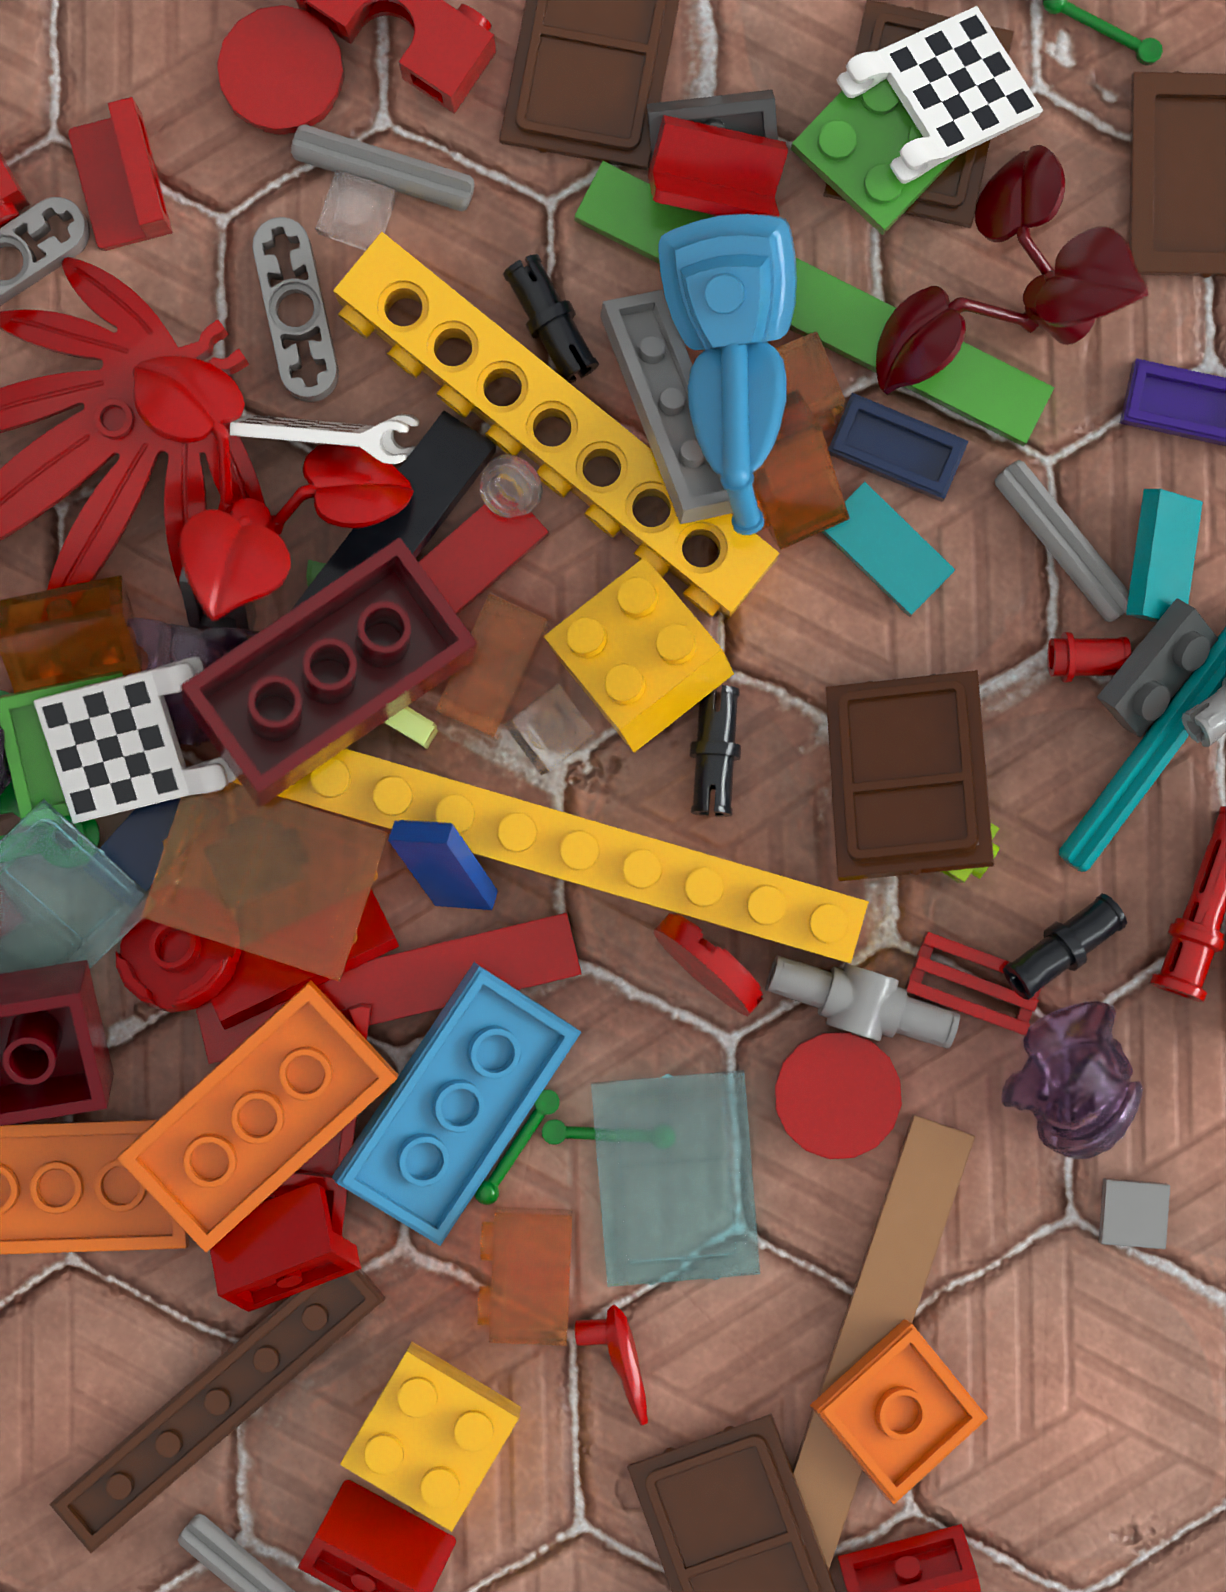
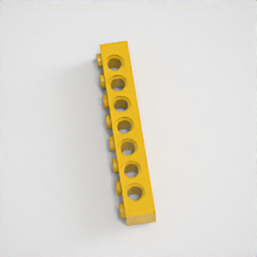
(392, 274)

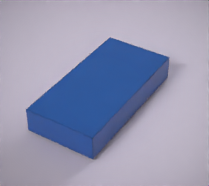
(443, 864)

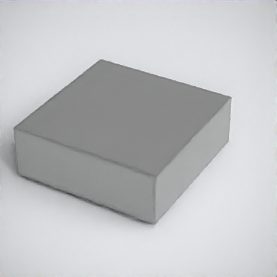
(1134, 1213)

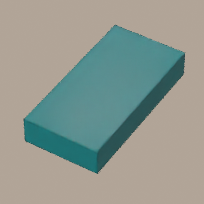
(889, 550)
(1163, 553)

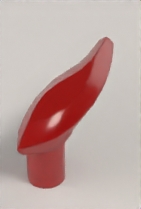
(622, 1351)

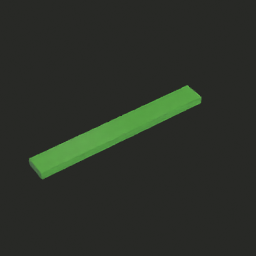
(842, 315)

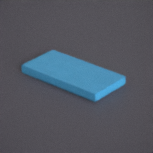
(456, 1104)

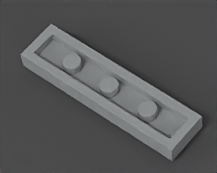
(657, 378)

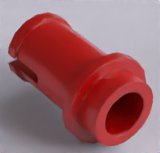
(1086, 656)

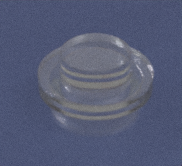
(510, 486)

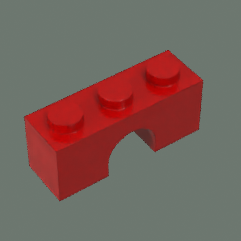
(447, 46)

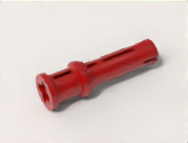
(1198, 931)

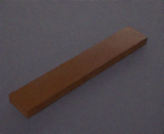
(213, 1406)

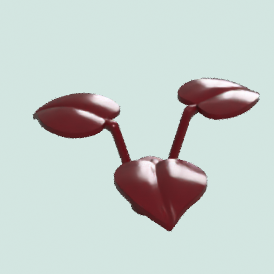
(1089, 278)

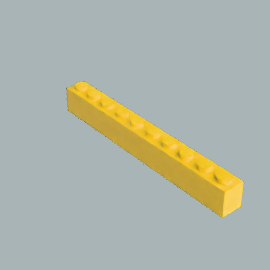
(590, 853)

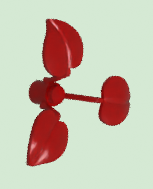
(237, 550)

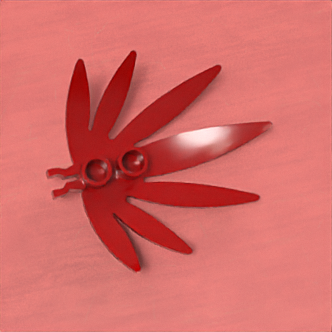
(105, 427)

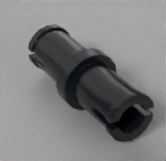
(550, 318)
(715, 753)
(1065, 946)

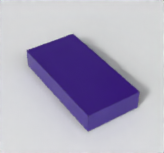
(1176, 402)

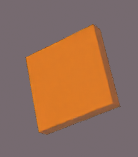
(899, 1411)

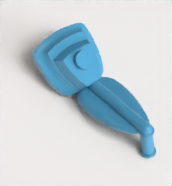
(730, 294)

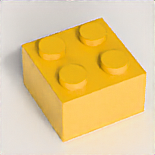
(639, 654)
(431, 1436)

